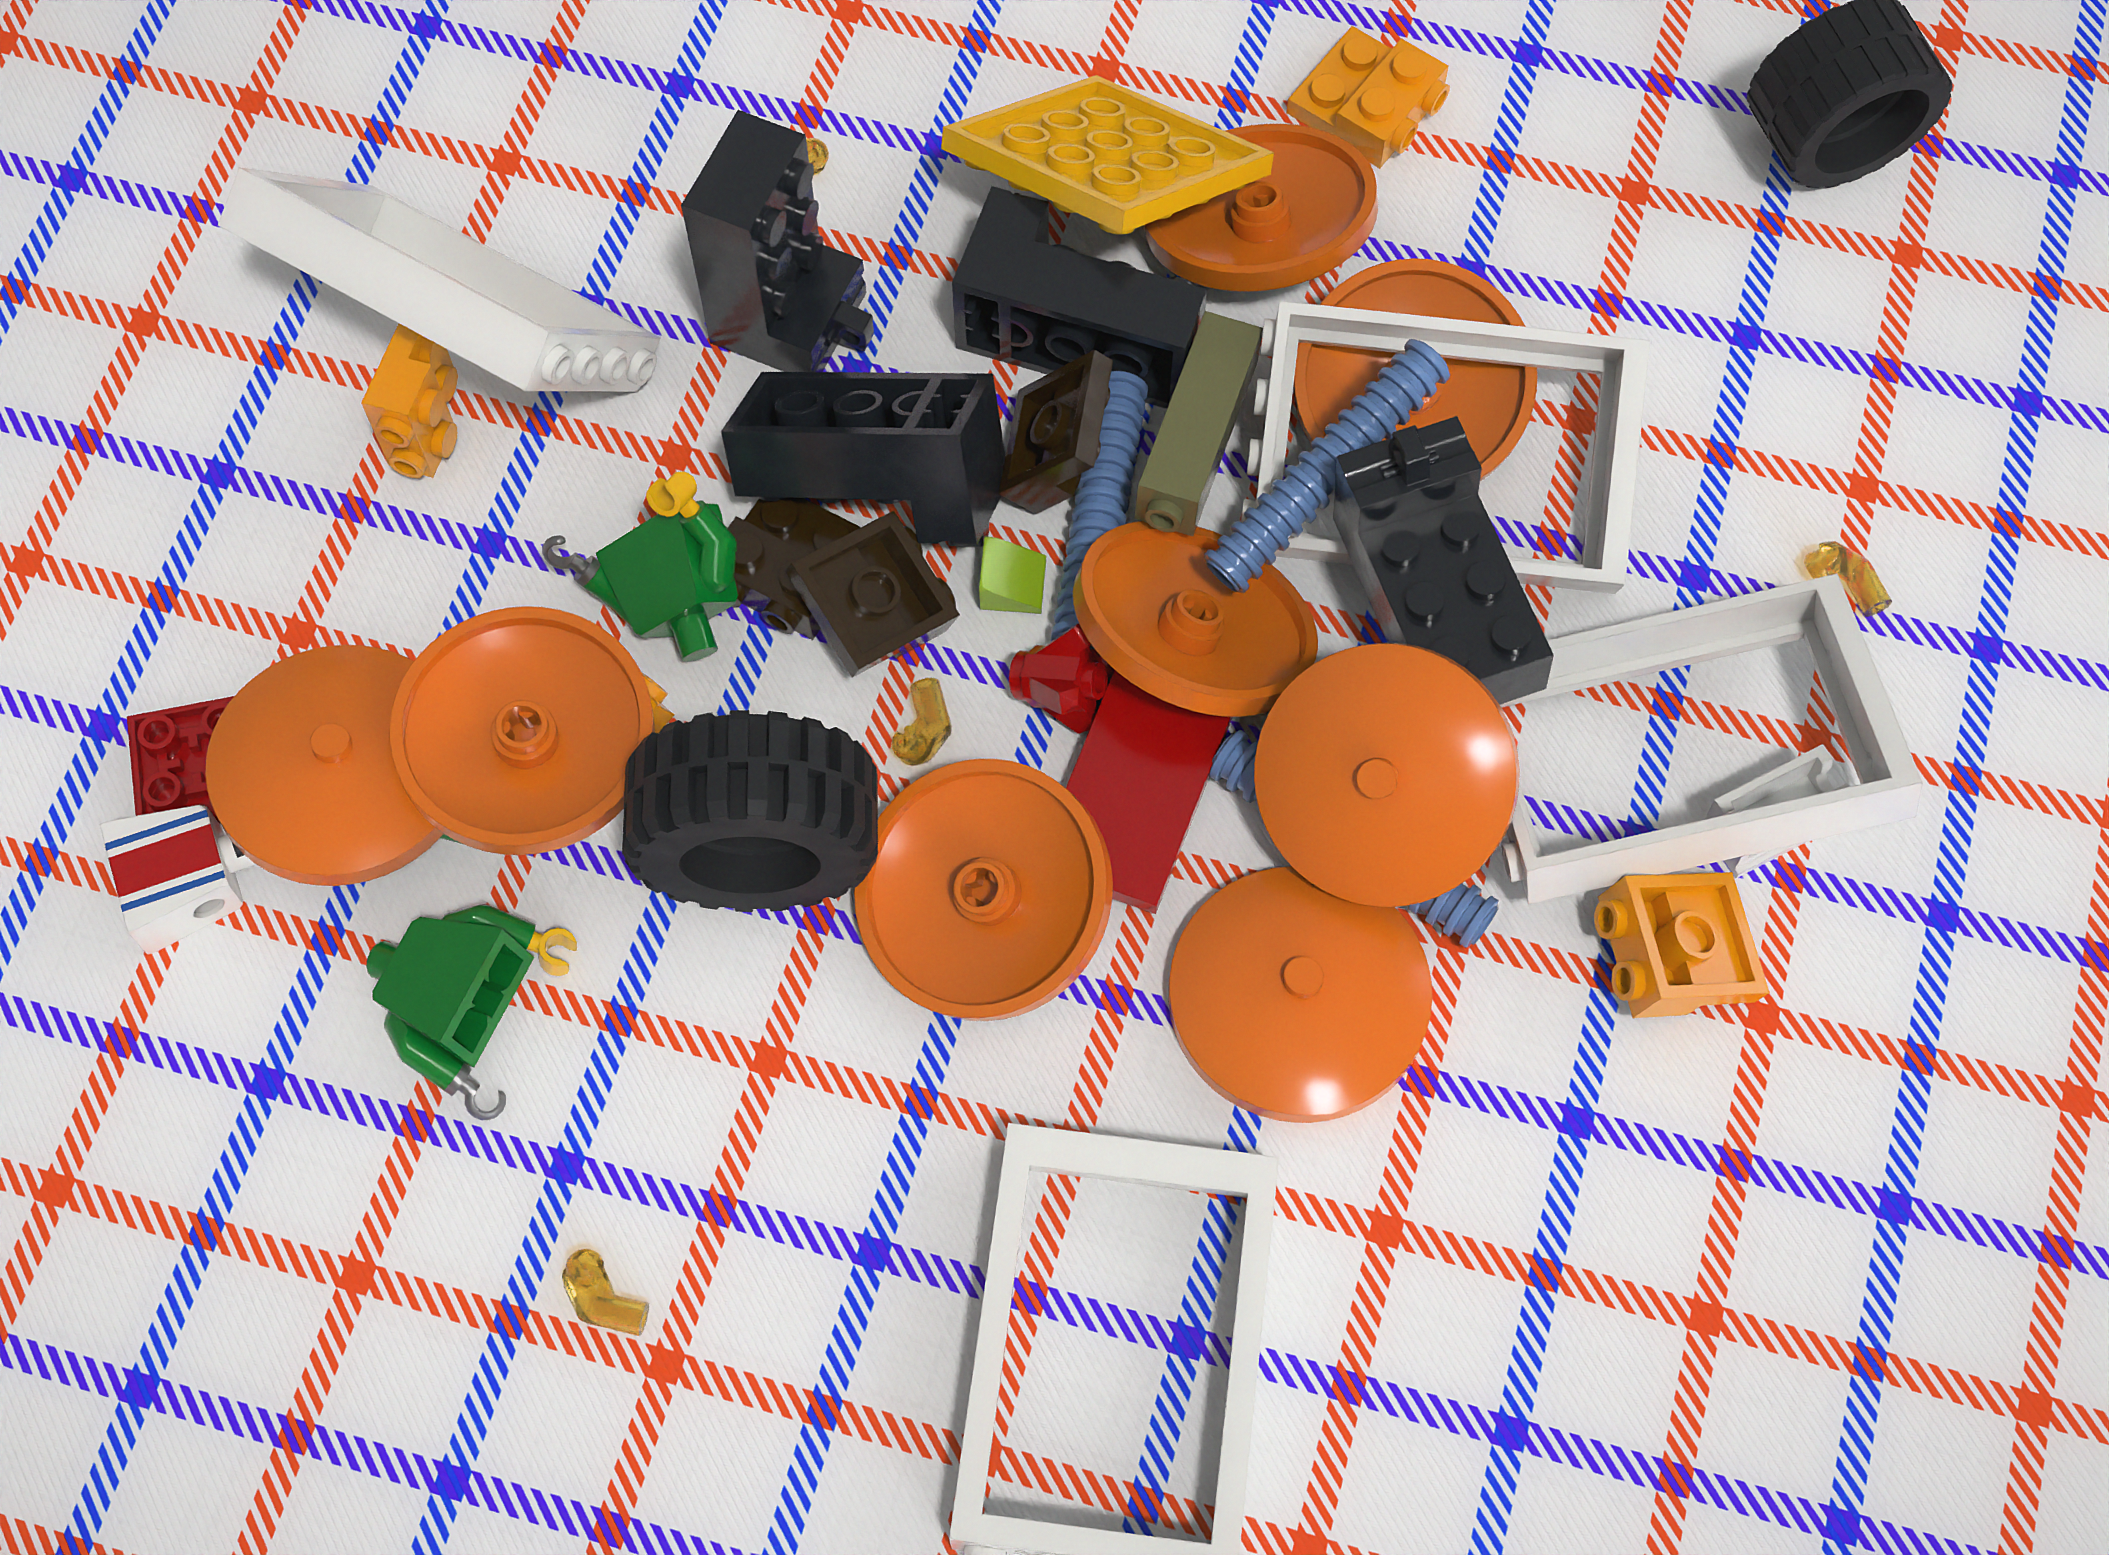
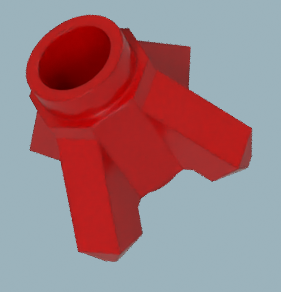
(1062, 678)

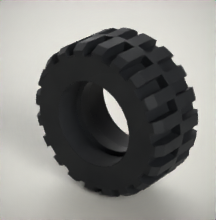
(750, 811)

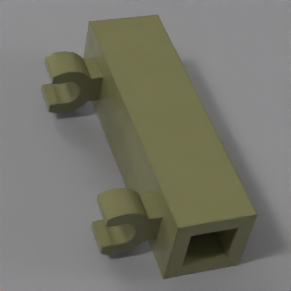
(1198, 424)

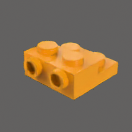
(1371, 94)
(410, 404)
(1679, 943)

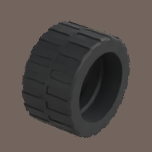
(1849, 92)

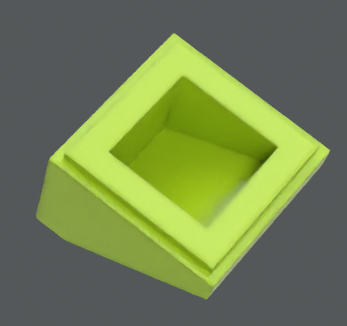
(1011, 577)

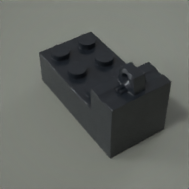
(760, 257)
(1052, 305)
(877, 440)
(1435, 558)

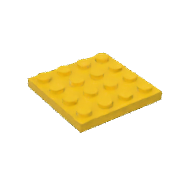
(1107, 153)

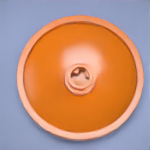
(1280, 227)
(1486, 397)
(1182, 631)
(519, 729)
(309, 769)
(1386, 774)
(985, 890)
(1298, 998)

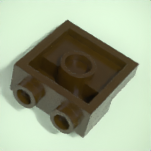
(1056, 433)
(766, 546)
(874, 593)

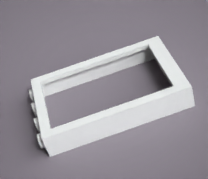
(440, 283)
(1617, 428)
(1802, 610)
(1135, 1163)

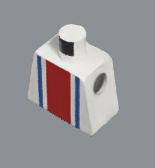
(172, 873)

